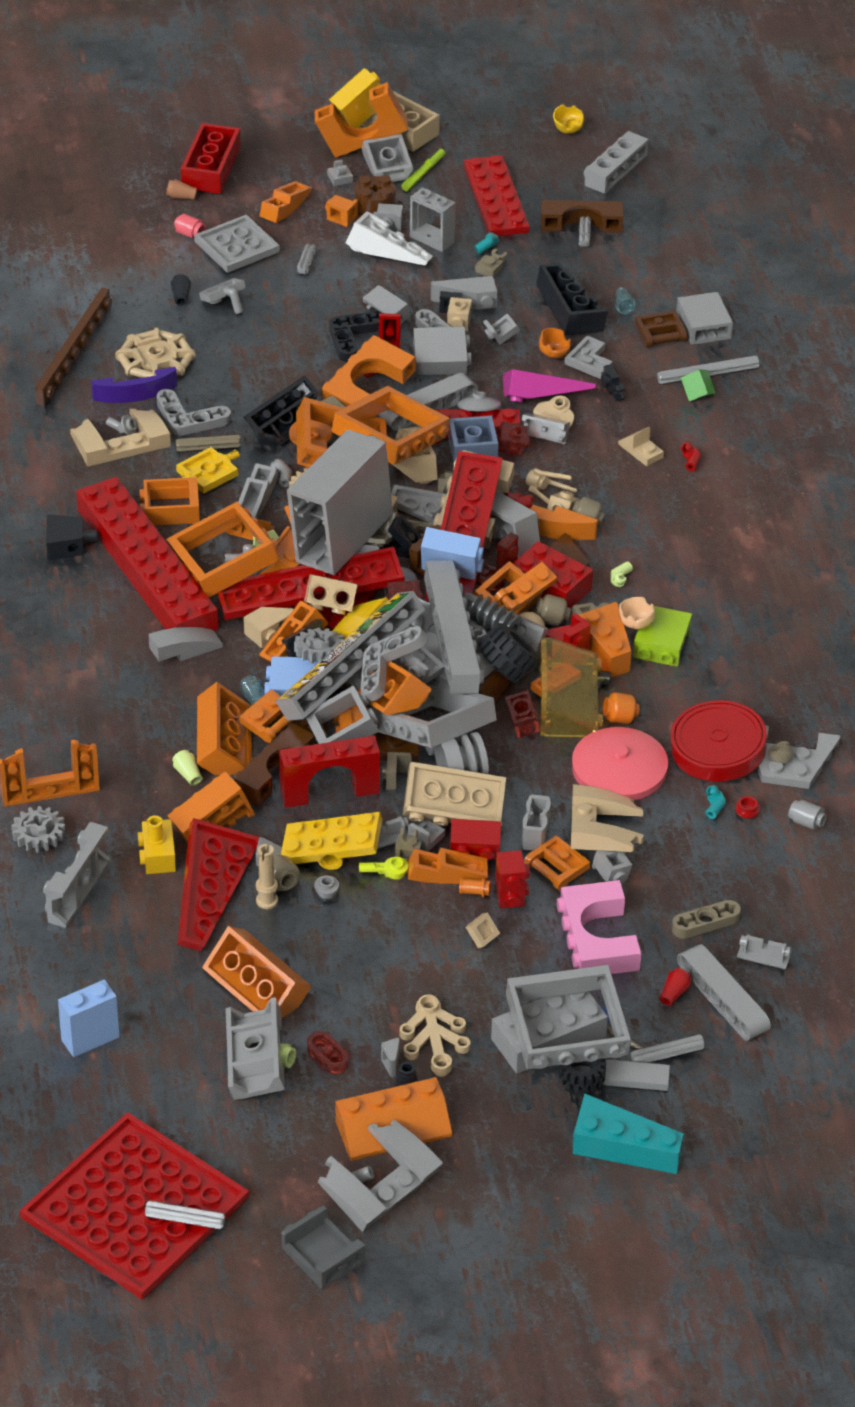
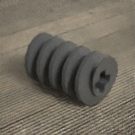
(488, 614)

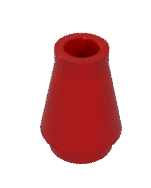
(676, 984)

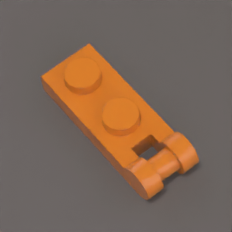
(526, 587)

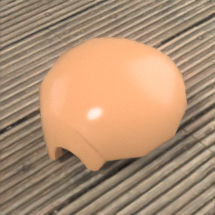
(636, 613)

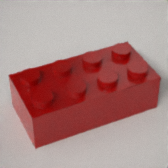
(211, 157)

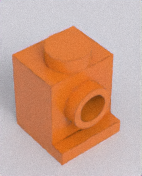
(341, 210)

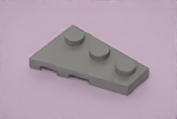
(418, 502)

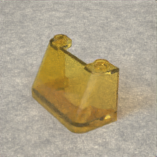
(568, 689)

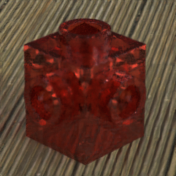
(512, 438)

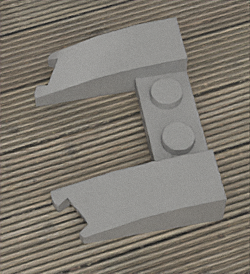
(366, 1205)

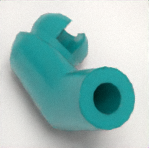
(490, 241)
(716, 801)

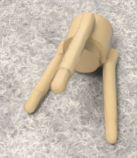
(537, 480)

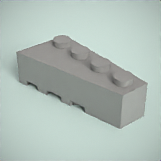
(515, 518)

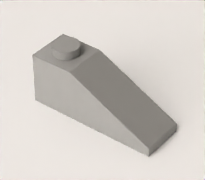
(479, 289)

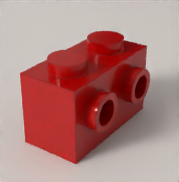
(476, 837)
(511, 879)

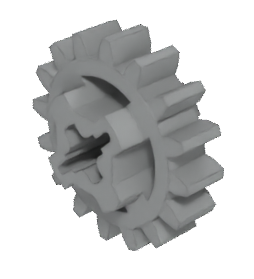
(316, 644)
(38, 829)

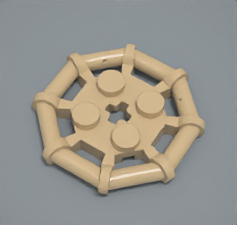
(165, 356)

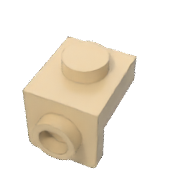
(563, 499)

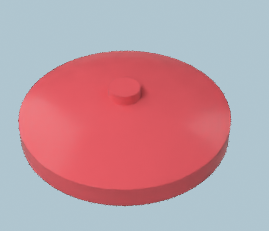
(620, 762)

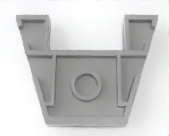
(804, 765)

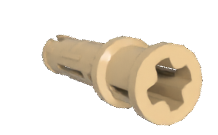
(266, 884)

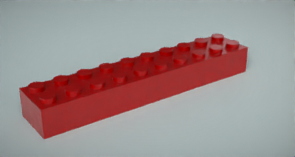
(145, 557)

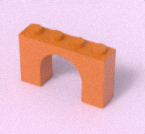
(345, 138)
(373, 357)

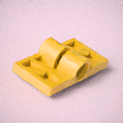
(332, 839)

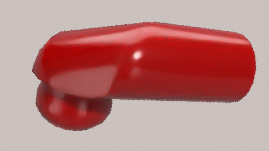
(691, 454)

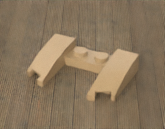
(151, 437)
(591, 835)

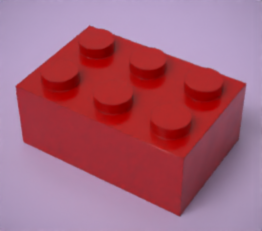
(573, 577)

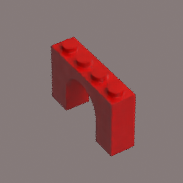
(303, 762)

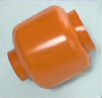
(620, 708)

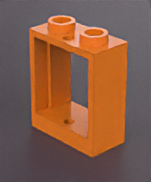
(171, 489)
(511, 574)

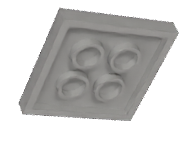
(236, 243)

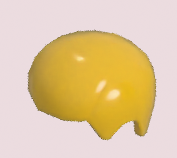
(568, 119)

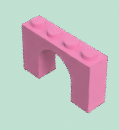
(592, 902)

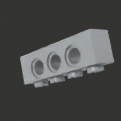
(616, 162)

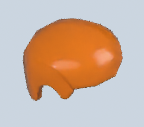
(553, 343)

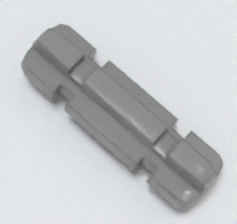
(584, 231)
(306, 259)

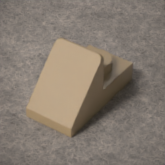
(641, 447)

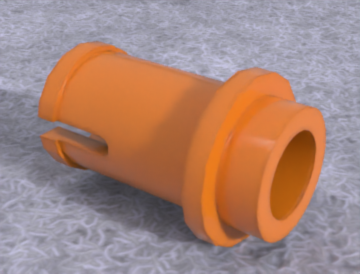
(476, 887)

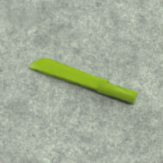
(417, 175)

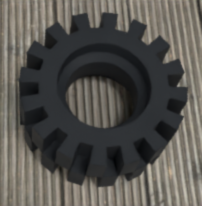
(583, 1080)

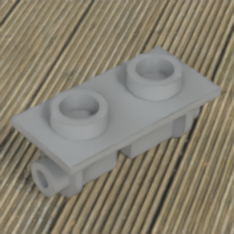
(390, 832)
(770, 954)

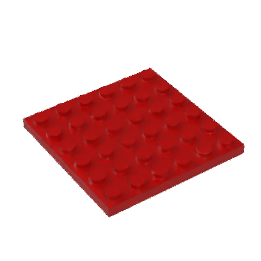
(102, 1199)

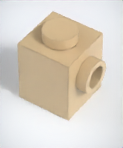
(459, 312)

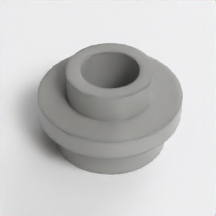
(326, 886)

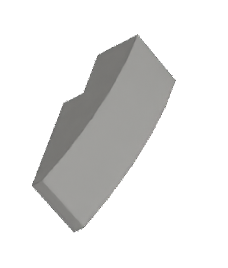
(258, 489)
(183, 642)

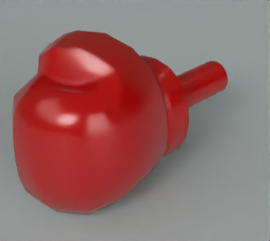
(525, 500)

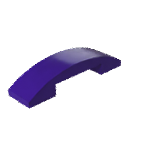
(134, 390)

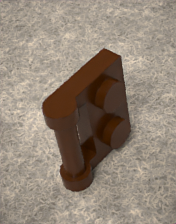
(660, 323)

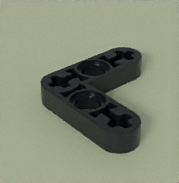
(345, 327)

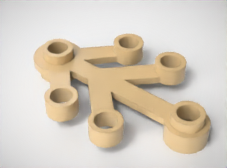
(430, 1008)

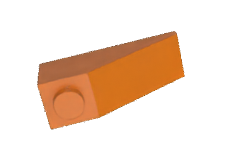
(299, 617)

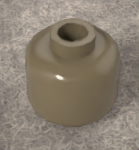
(589, 508)
(553, 610)
(285, 873)

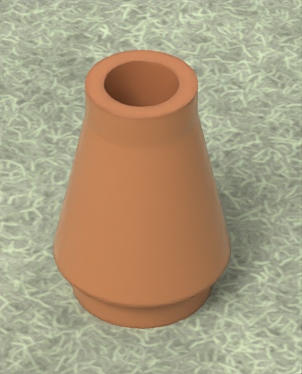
(180, 190)

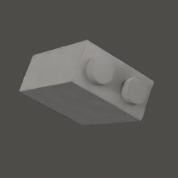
(704, 318)
(441, 350)

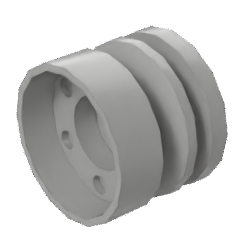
(468, 756)

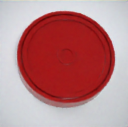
(718, 740)

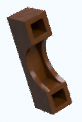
(603, 214)
(256, 777)

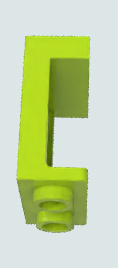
(664, 637)

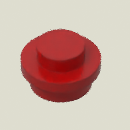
(747, 807)

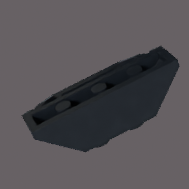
(278, 413)

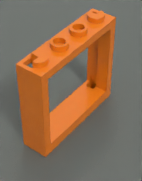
(324, 413)
(433, 423)
(235, 569)

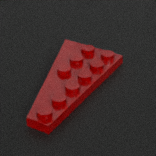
(212, 871)

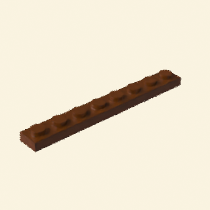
(72, 347)

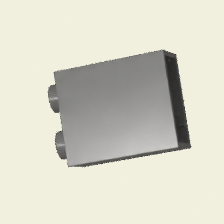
(340, 501)

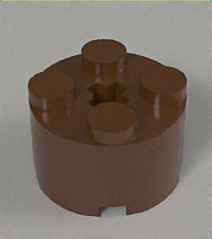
(374, 191)

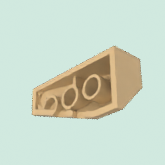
(420, 466)

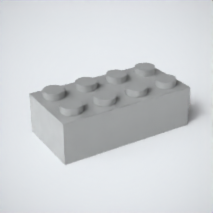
(550, 1023)

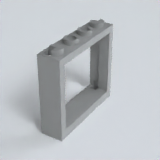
(467, 713)
(567, 983)

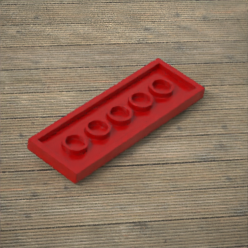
(496, 196)

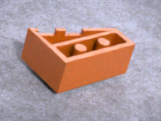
(216, 803)

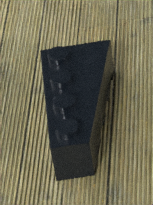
(569, 302)

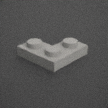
(586, 357)

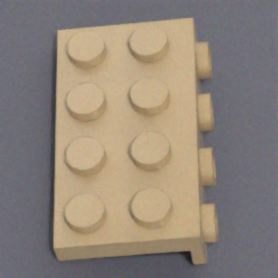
(451, 794)

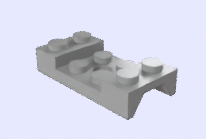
(69, 890)
(258, 1068)

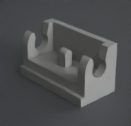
(386, 303)
(546, 427)

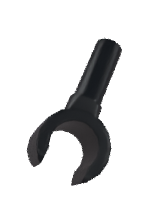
(604, 678)

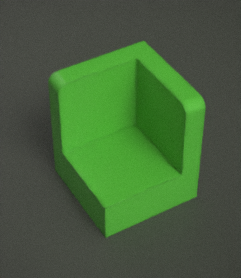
(698, 384)

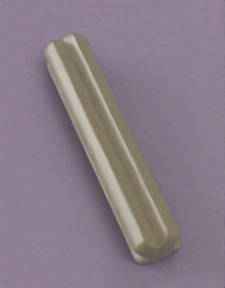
(204, 443)

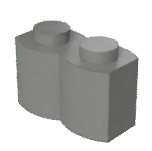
(536, 821)

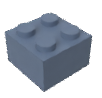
(472, 435)

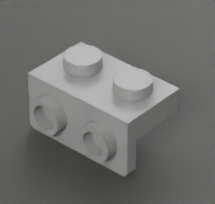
(421, 664)

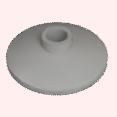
(479, 402)

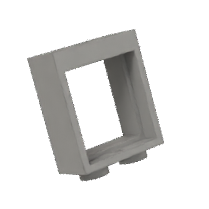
(420, 230)
(337, 705)

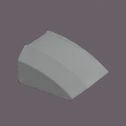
(388, 157)

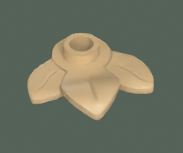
(553, 410)

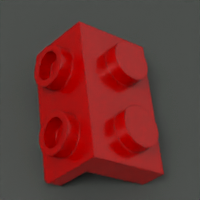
(578, 633)

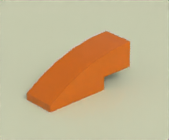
(284, 201)
(561, 520)
(445, 867)

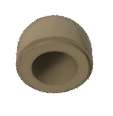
(781, 752)

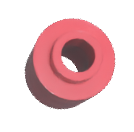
(189, 225)

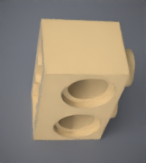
(331, 589)

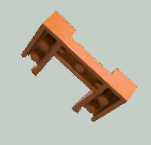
(82, 779)

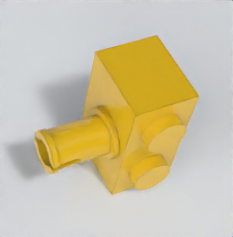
(158, 846)

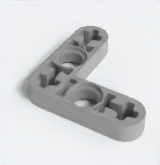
(220, 415)
(383, 652)

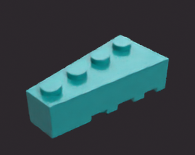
(625, 1137)

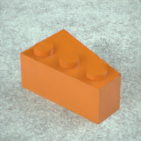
(609, 639)

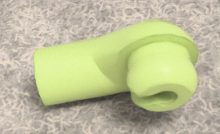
(618, 574)

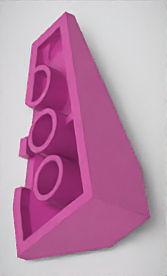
(526, 385)

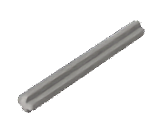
(713, 368)

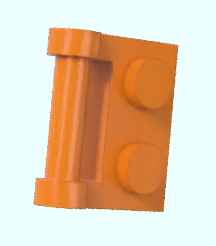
(262, 714)
(560, 856)

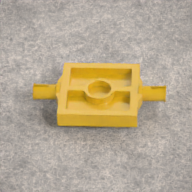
(209, 468)

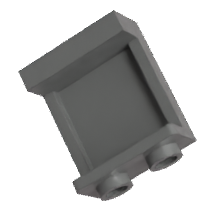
(321, 1248)

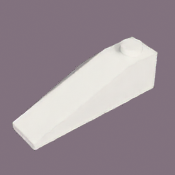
(373, 237)

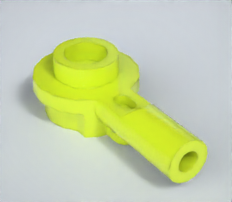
(393, 867)

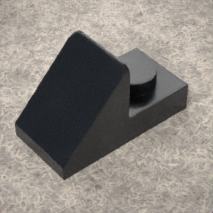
(404, 534)

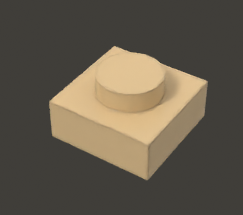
(482, 930)

